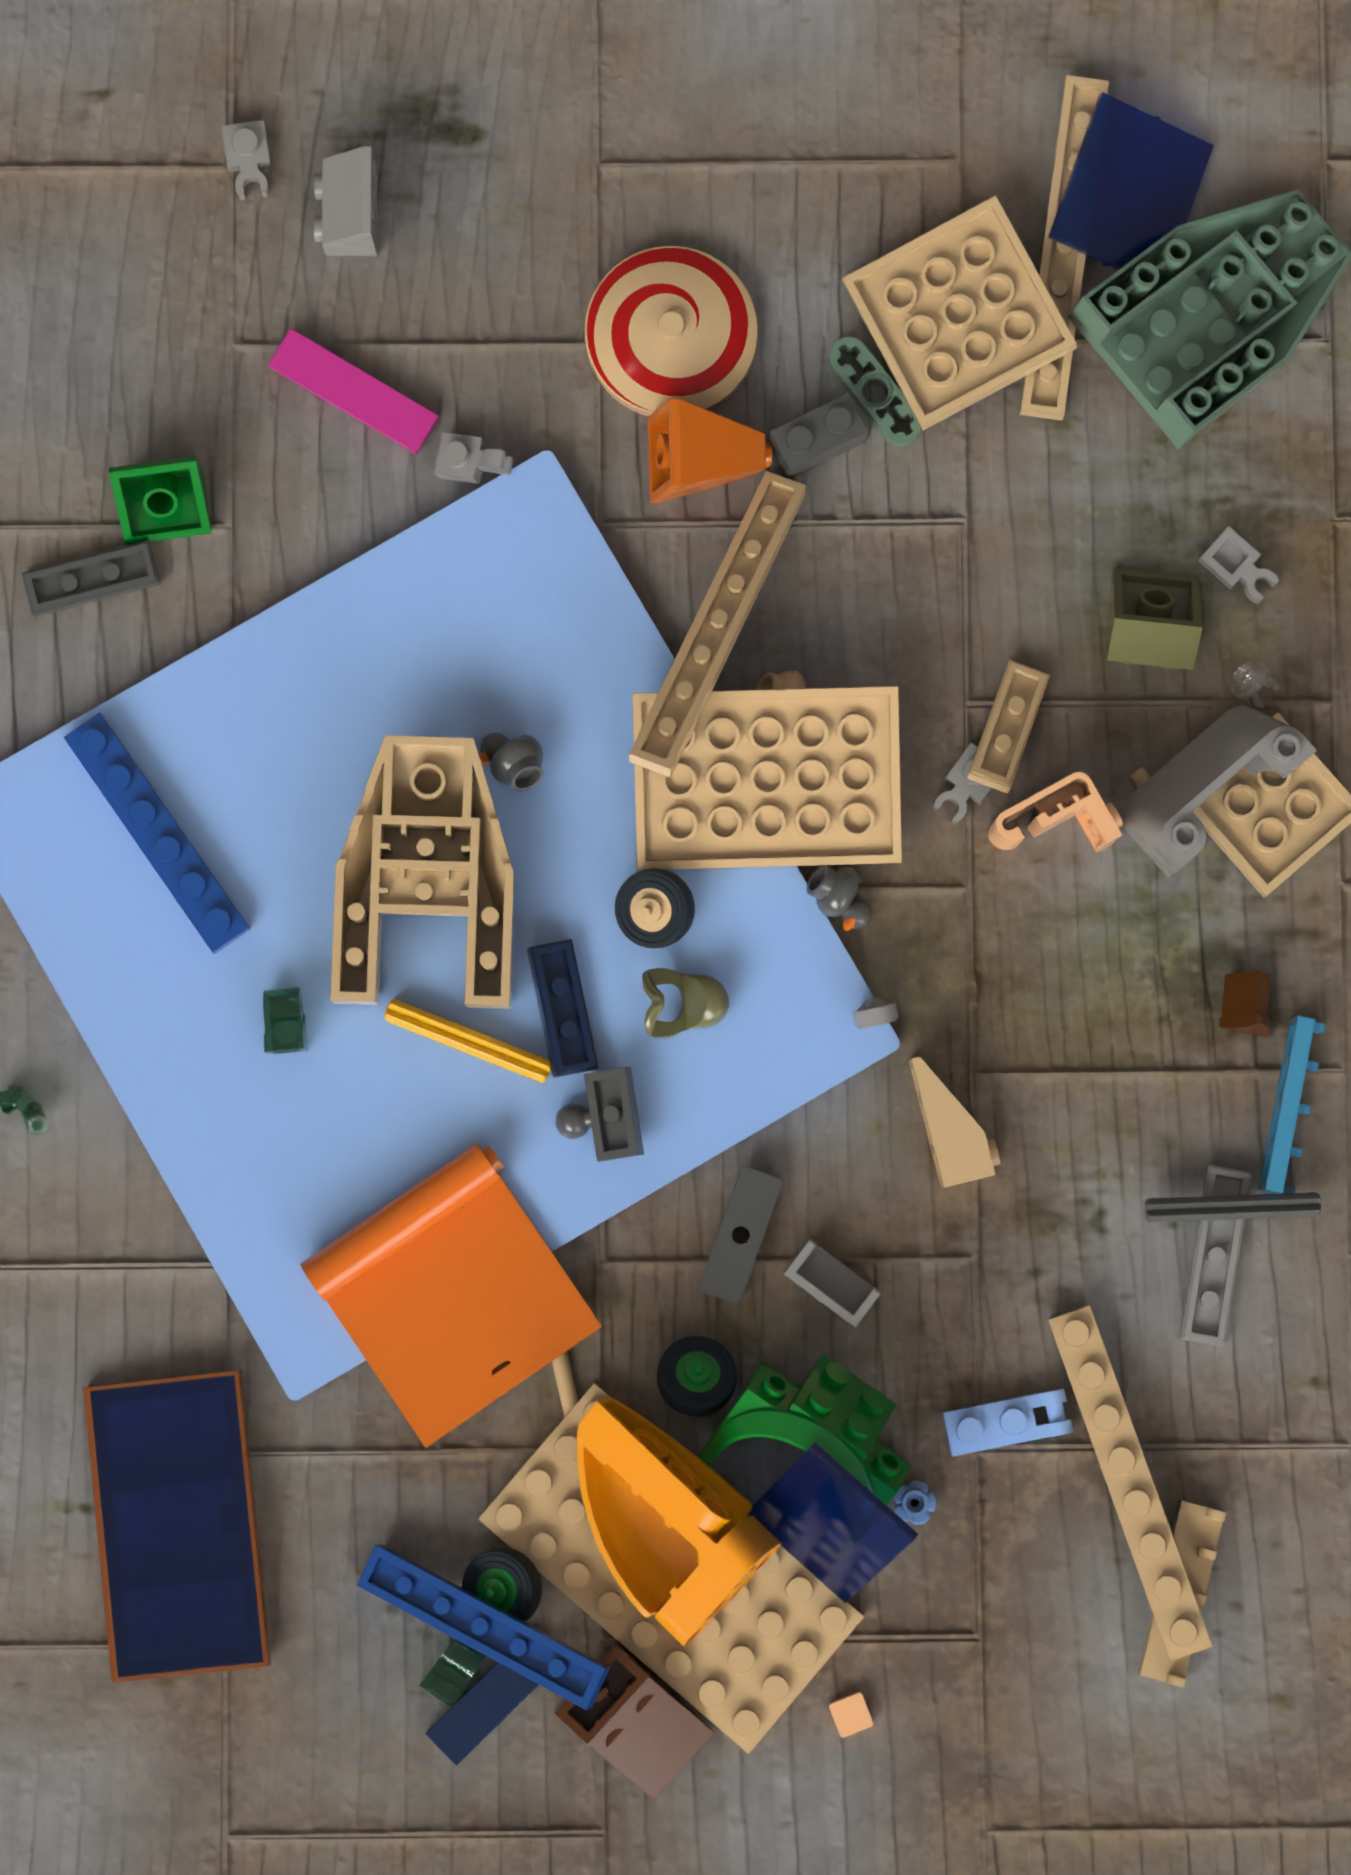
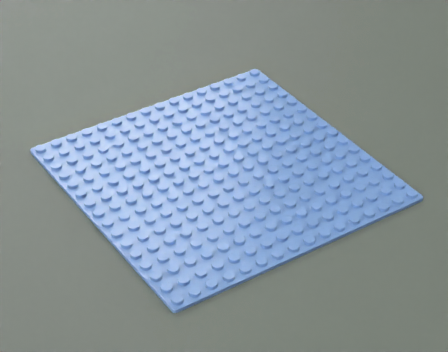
(261, 752)

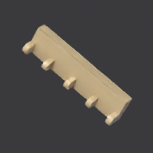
(1196, 1536)

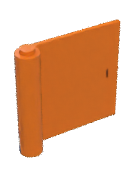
(450, 1291)

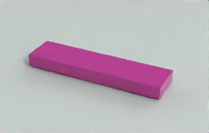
(353, 391)

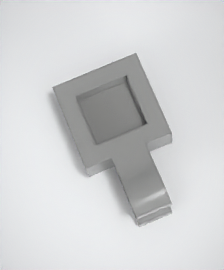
(466, 457)

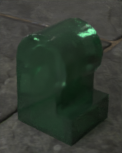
(284, 1021)
(452, 1672)

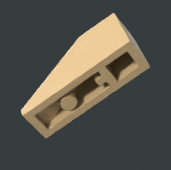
(953, 1135)

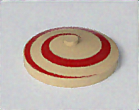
(670, 329)

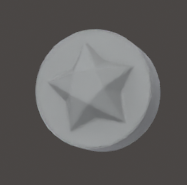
(874, 1013)

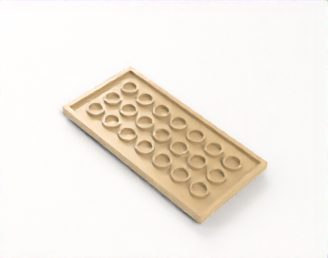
(741, 1664)

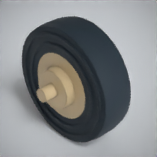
(654, 908)

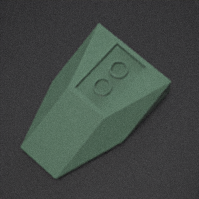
(1213, 308)

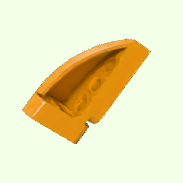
(665, 1520)

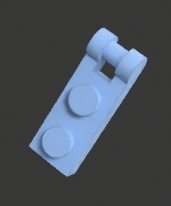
(1005, 1422)

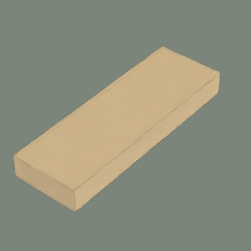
(1008, 726)

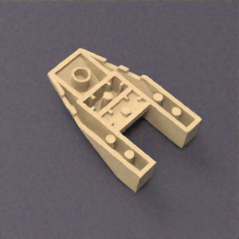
(424, 847)

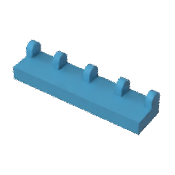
(1288, 1105)

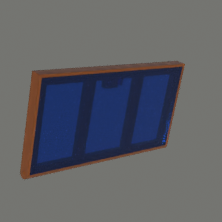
(176, 1526)

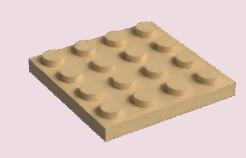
(959, 313)

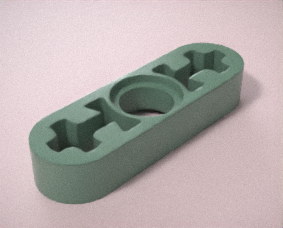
(847, 373)

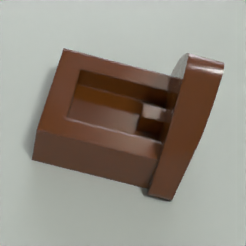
(1247, 1003)

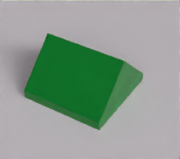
(161, 499)

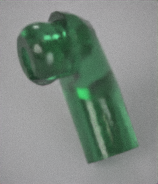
(30, 1109)

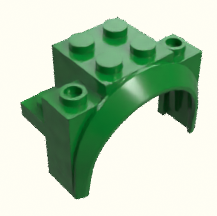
(826, 1409)

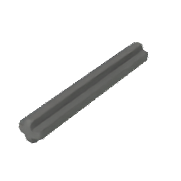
(1232, 1207)

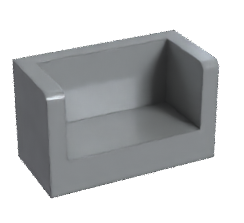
(831, 1283)

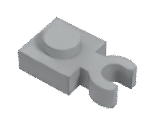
(246, 152)
(1233, 560)
(963, 787)

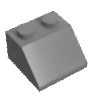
(348, 204)

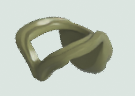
(703, 1002)

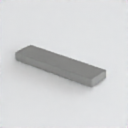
(1214, 1263)

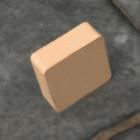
(850, 1714)

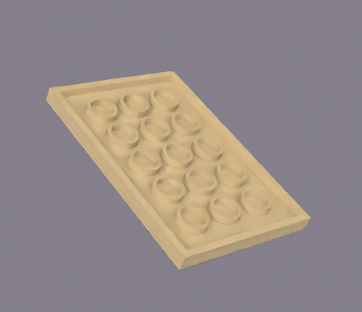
(776, 782)

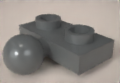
(610, 1114)

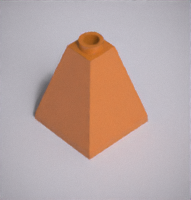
(699, 451)

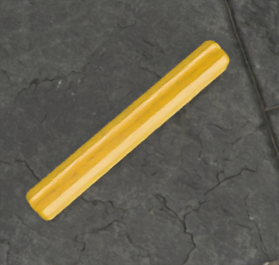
(468, 1040)

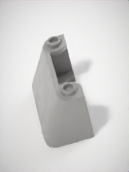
(1162, 807)

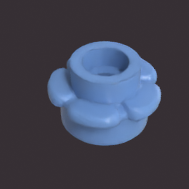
(927, 1502)

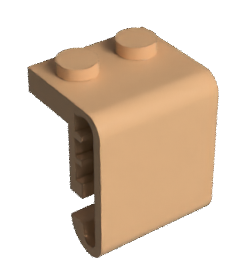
(1057, 803)

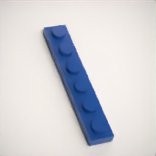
(156, 833)
(483, 1627)

